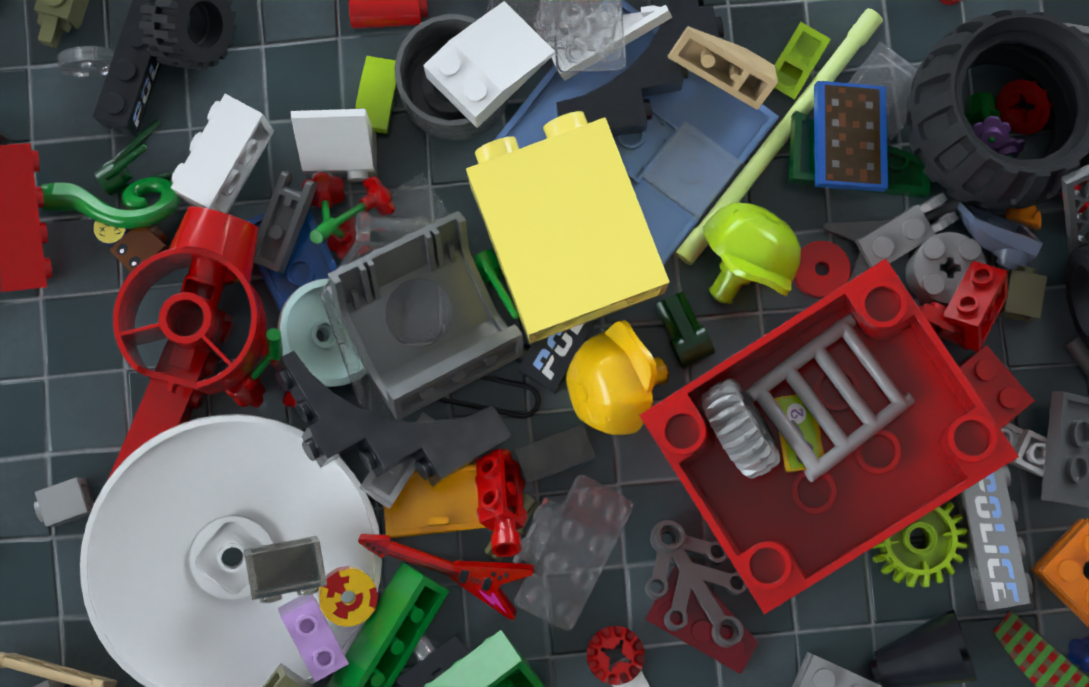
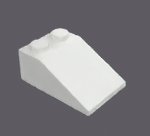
(487, 63)
(336, 143)

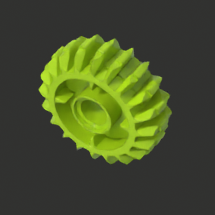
(932, 556)

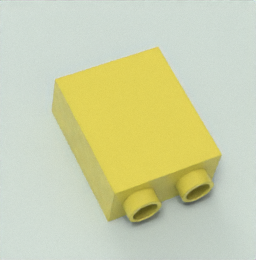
(566, 226)

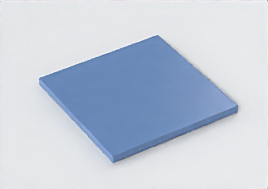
(700, 103)

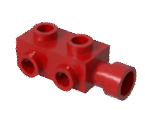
(501, 500)

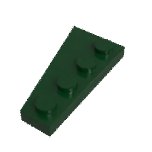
(904, 169)

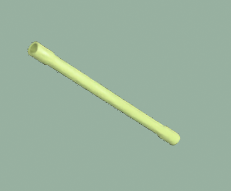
(855, 39)

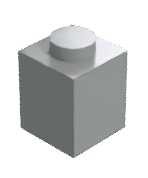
(64, 502)

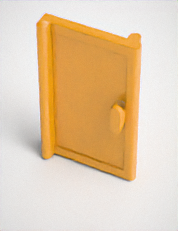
(423, 505)

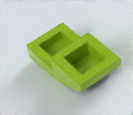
(799, 59)
(377, 92)

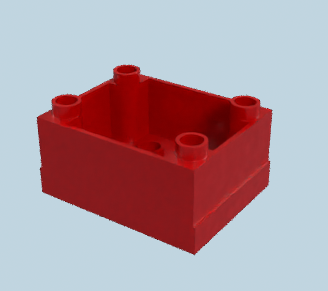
(798, 531)

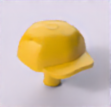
(614, 380)

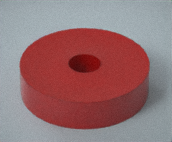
(835, 262)

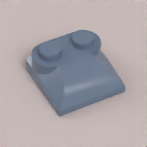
(1000, 236)

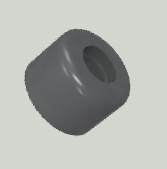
(417, 92)

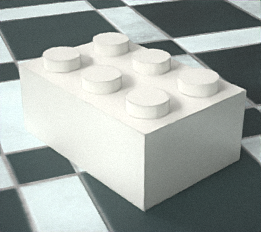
(222, 155)

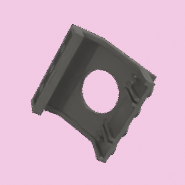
(469, 347)

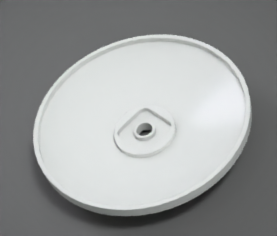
(159, 540)

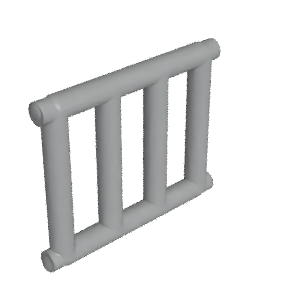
(871, 423)

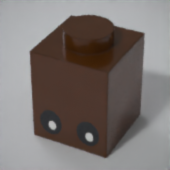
(139, 245)

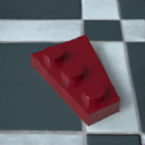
(698, 628)

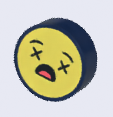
(107, 234)

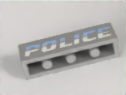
(993, 543)

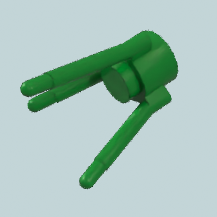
(491, 274)

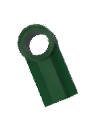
(688, 338)

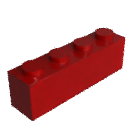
(20, 228)

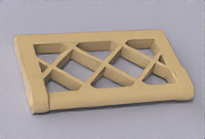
(53, 671)

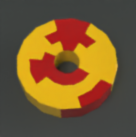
(359, 608)

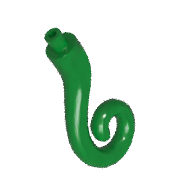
(75, 198)

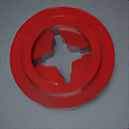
(1017, 116)
(599, 662)

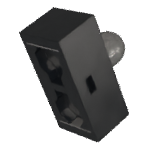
(433, 661)

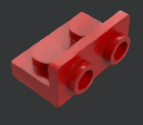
(978, 302)

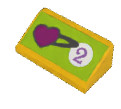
(806, 426)

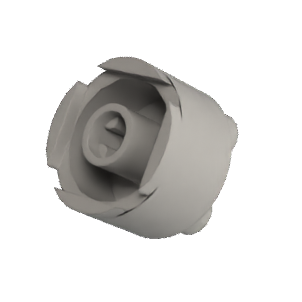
(924, 265)

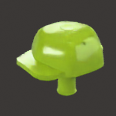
(752, 248)

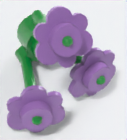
(987, 125)

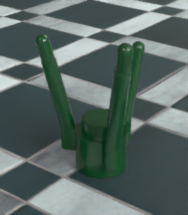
(115, 173)

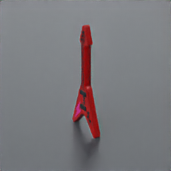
(477, 577)

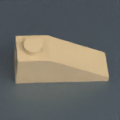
(726, 66)

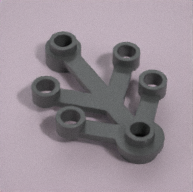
(693, 578)

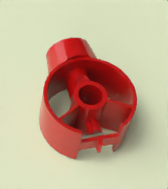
(210, 247)

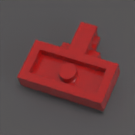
(949, 331)

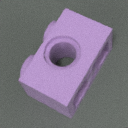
(312, 636)

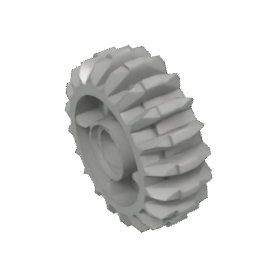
(740, 428)

